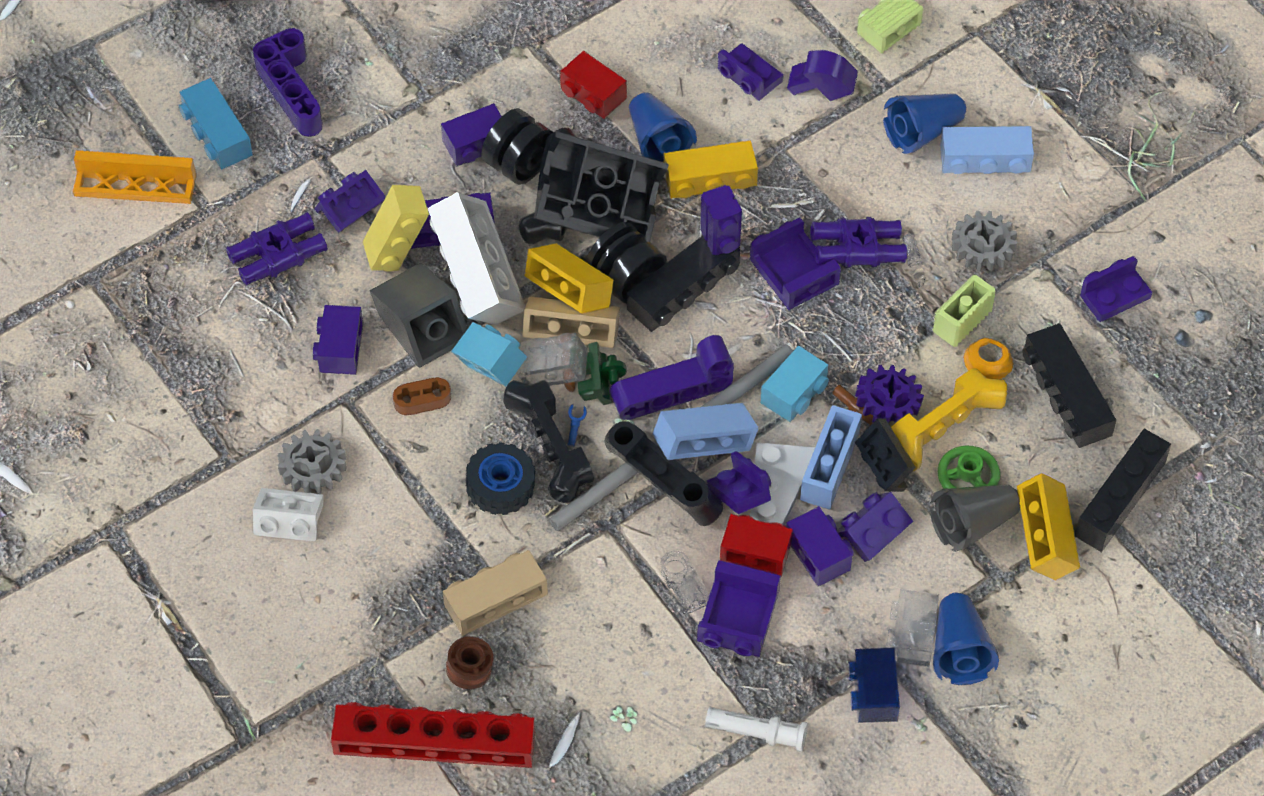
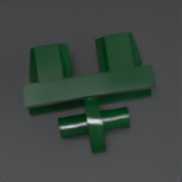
(603, 371)

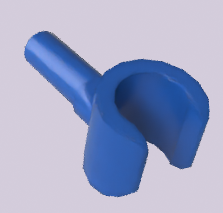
(575, 424)

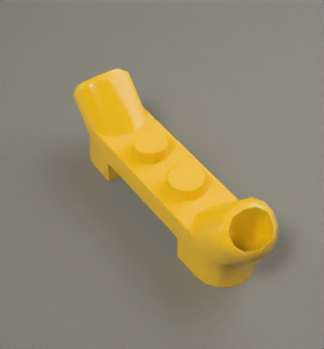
(970, 392)

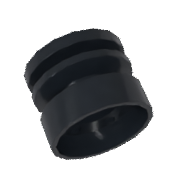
(625, 258)

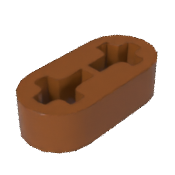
(422, 396)

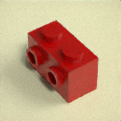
(593, 84)
(756, 544)

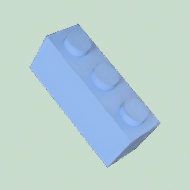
(986, 149)
(705, 431)
(830, 457)

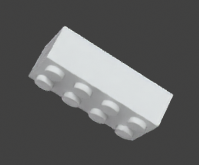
(476, 259)

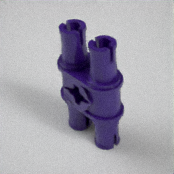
(858, 242)
(276, 249)

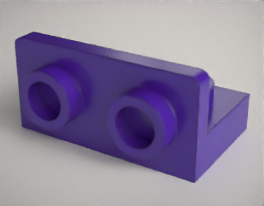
(749, 71)
(350, 201)
(1114, 289)
(743, 486)

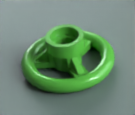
(970, 458)

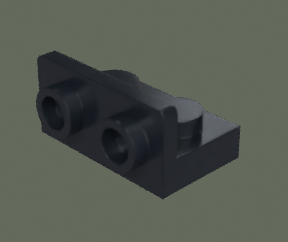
(885, 456)

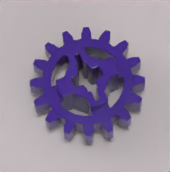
(888, 394)

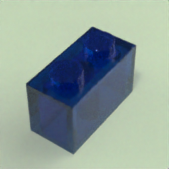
(875, 685)

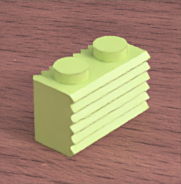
(889, 22)
(964, 310)

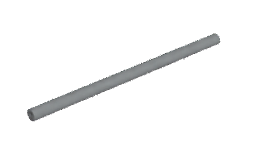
(625, 471)

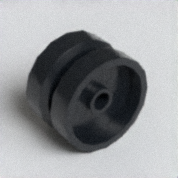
(516, 146)

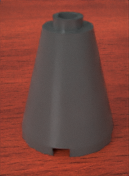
(972, 512)

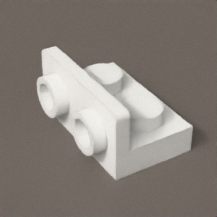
(287, 514)

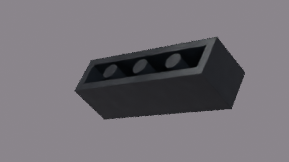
(679, 283)
(1069, 385)
(1122, 490)

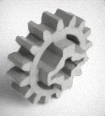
(981, 241)
(312, 462)

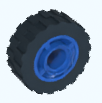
(505, 462)

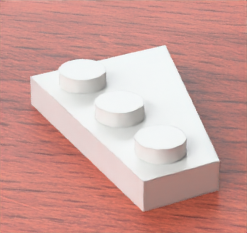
(786, 469)

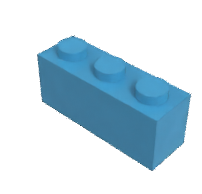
(215, 124)

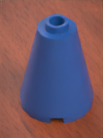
(920, 118)
(659, 127)
(962, 643)

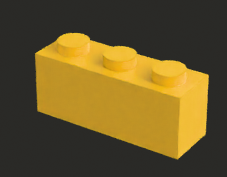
(710, 167)
(568, 278)
(1048, 526)

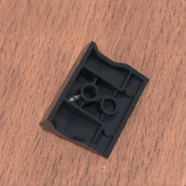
(596, 186)

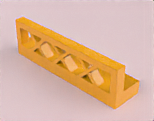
(136, 170)

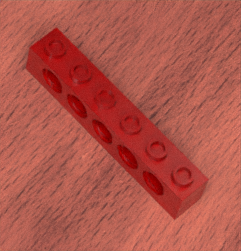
(446, 747)

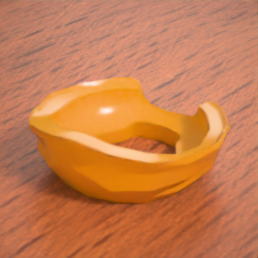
(991, 370)

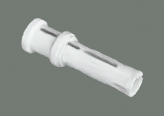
(771, 730)

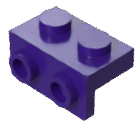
(874, 524)

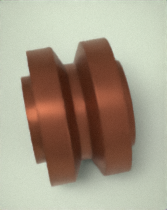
(473, 650)

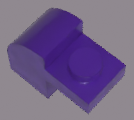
(825, 71)

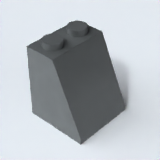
(420, 313)

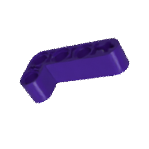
(275, 65)
(676, 383)

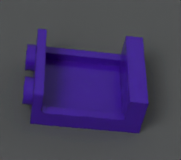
(789, 264)
(739, 609)

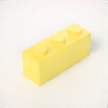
(395, 227)

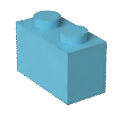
(490, 353)
(794, 384)

